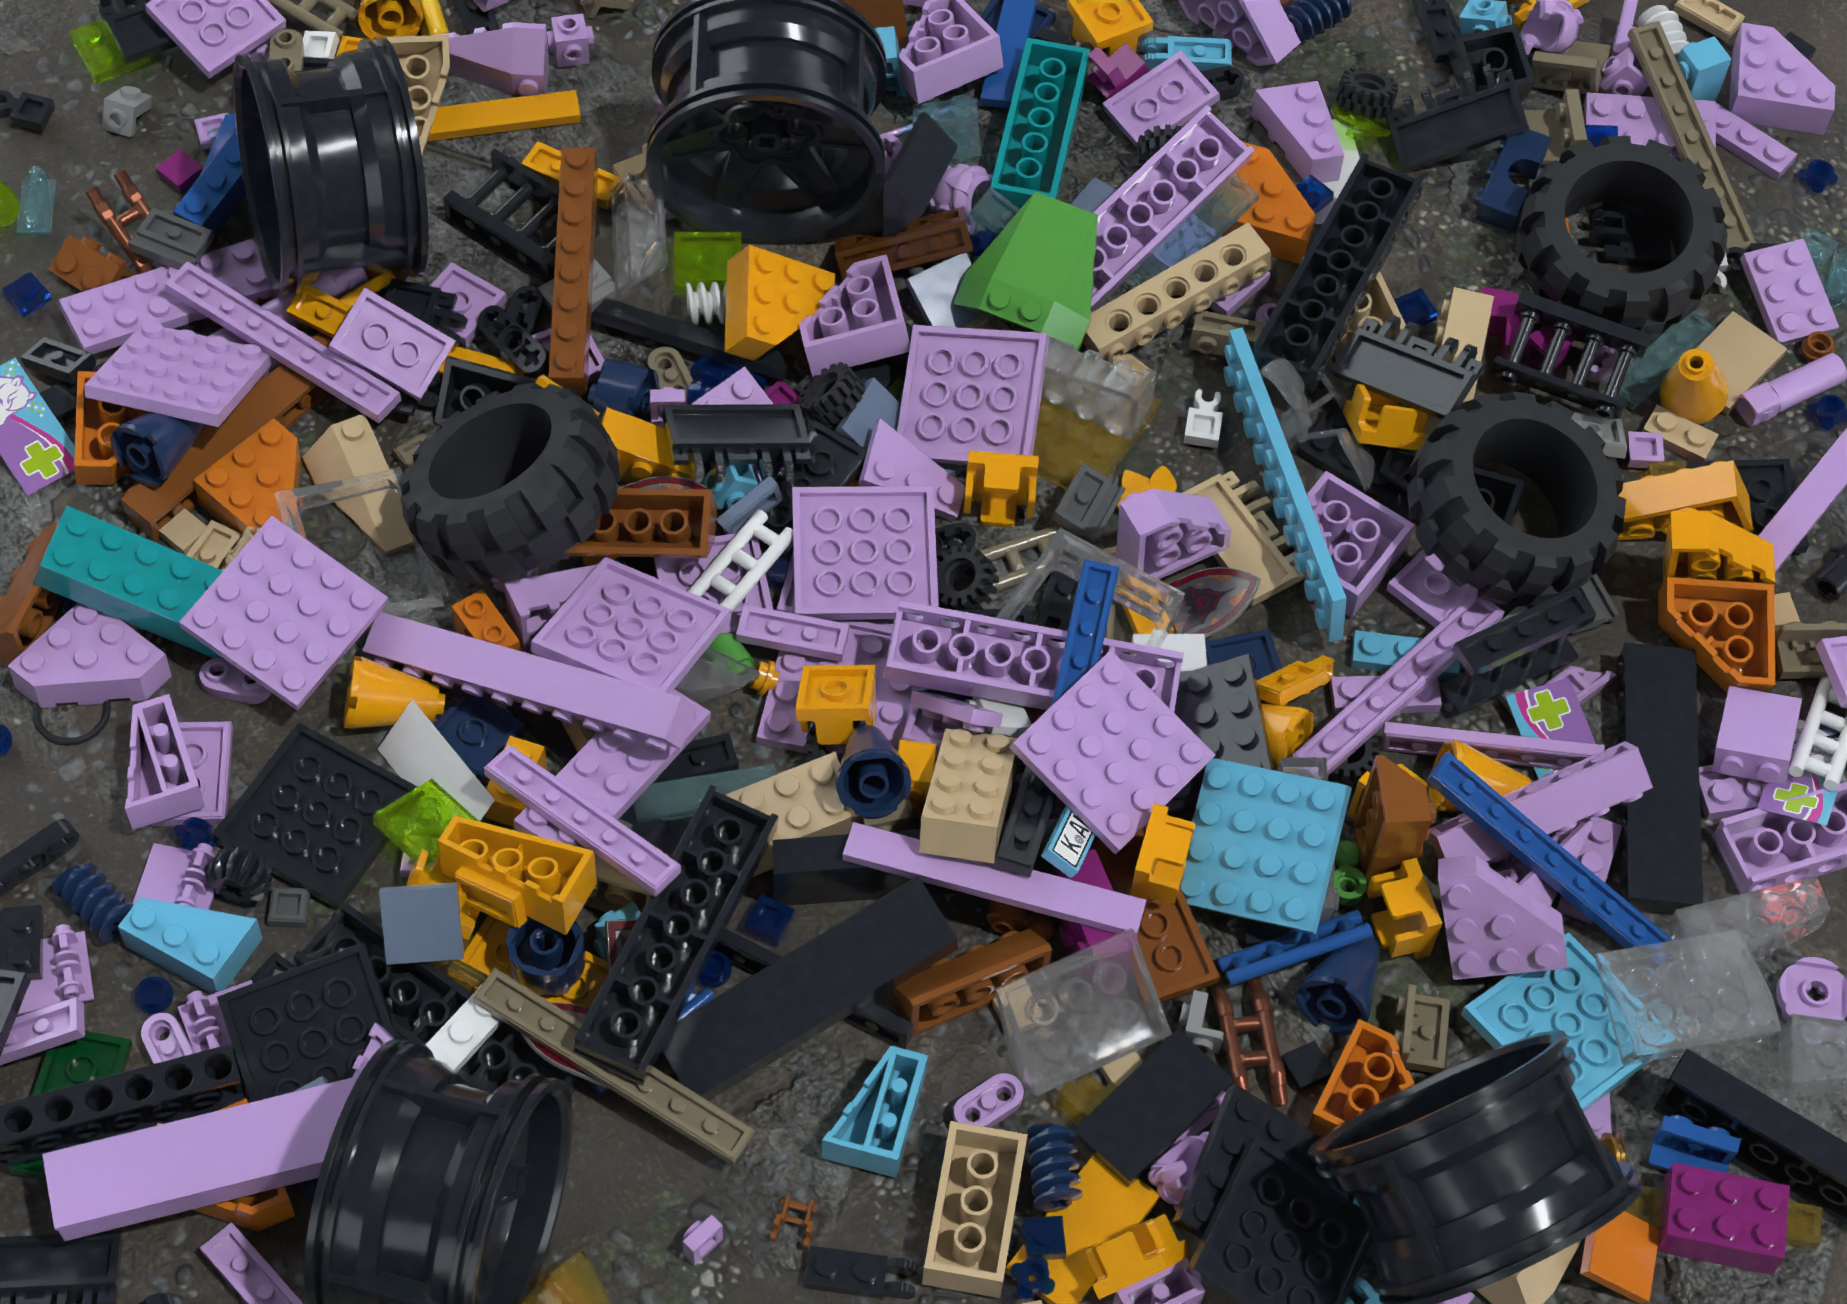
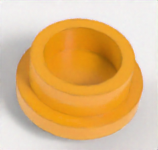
(767, 678)

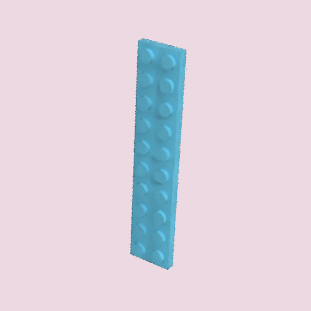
(1283, 480)

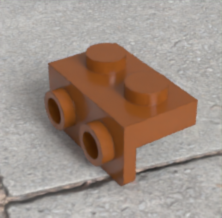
(86, 266)

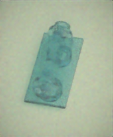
(36, 203)

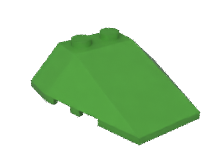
(1037, 271)

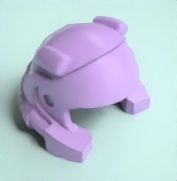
(1551, 26)
(958, 188)
(1175, 1167)

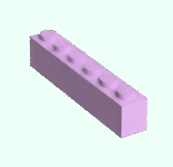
(1554, 802)

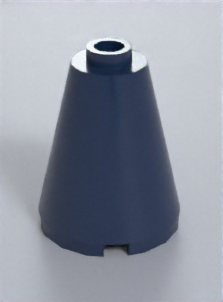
(153, 445)
(872, 774)
(1341, 987)

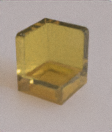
(1082, 1098)

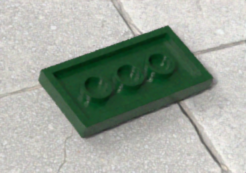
(72, 1064)

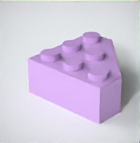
(1252, 25)
(948, 50)
(1777, 84)
(857, 319)
(1169, 531)
(1359, 535)
(89, 661)
(1496, 923)

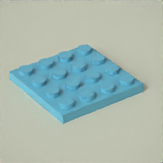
(1264, 844)
(1554, 1001)

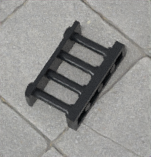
(490, 227)
(1564, 322)
(1517, 650)

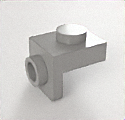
(123, 108)
(1192, 1017)

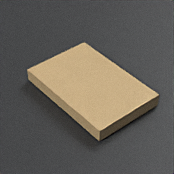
(1741, 354)

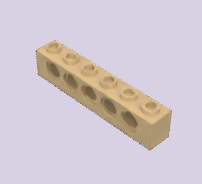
(1181, 279)

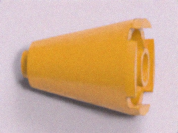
(390, 18)
(1694, 387)
(381, 694)
(1286, 730)
(1494, 773)

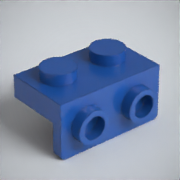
(1688, 1144)

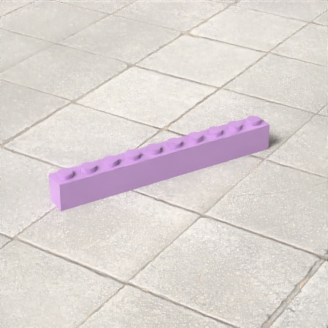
(532, 681)

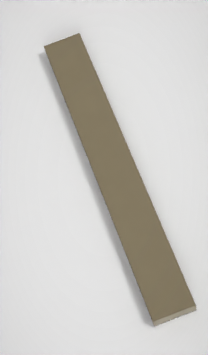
(1687, 124)
(658, 1096)

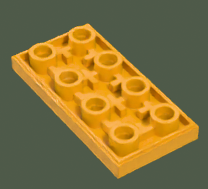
(1098, 1216)

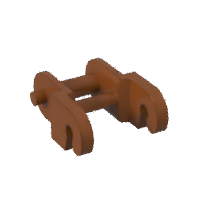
(781, 1218)

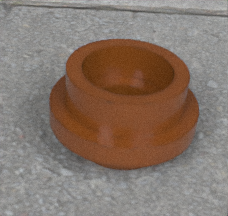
(1815, 341)

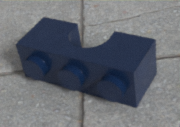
(1502, 199)

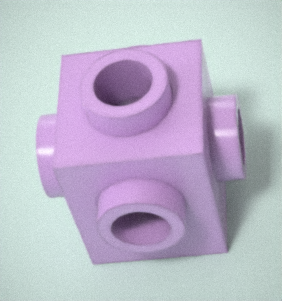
(570, 40)
(1623, 74)

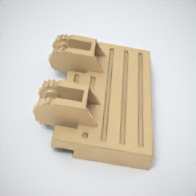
(1250, 535)

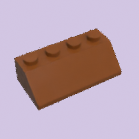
(654, 525)
(27, 608)
(1391, 819)
(969, 981)

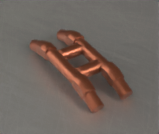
(117, 224)
(1261, 1021)

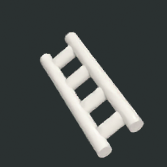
(734, 552)
(1810, 738)

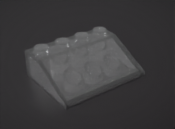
(1686, 995)
(1080, 1013)

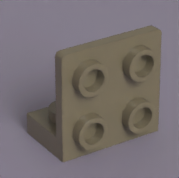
(1575, 69)
(1563, 125)

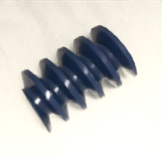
(1313, 16)
(92, 900)
(1052, 1166)

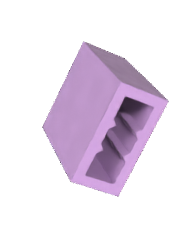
(1757, 735)

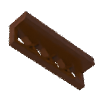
(918, 243)

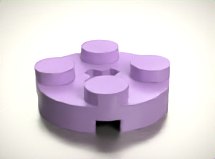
(1809, 973)

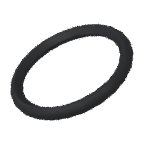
(76, 740)

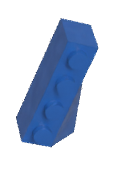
(219, 184)

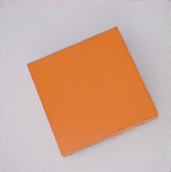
(1622, 1256)

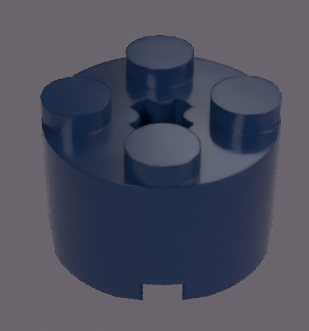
(624, 389)
(545, 958)

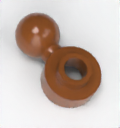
(1011, 918)

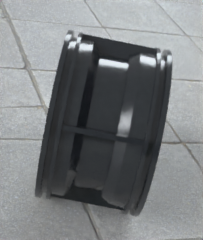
(767, 118)
(331, 166)
(1476, 1172)
(437, 1186)

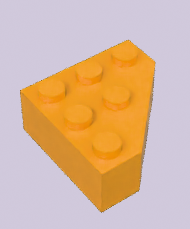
(769, 299)
(1715, 549)

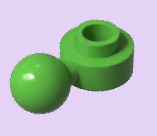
(1347, 875)

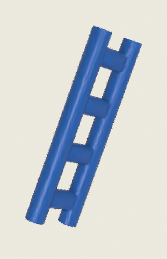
(1280, 958)

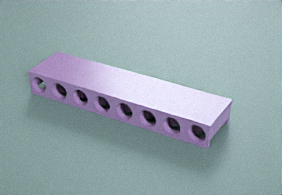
(1162, 198)
(1001, 663)
(1778, 849)
(193, 1161)

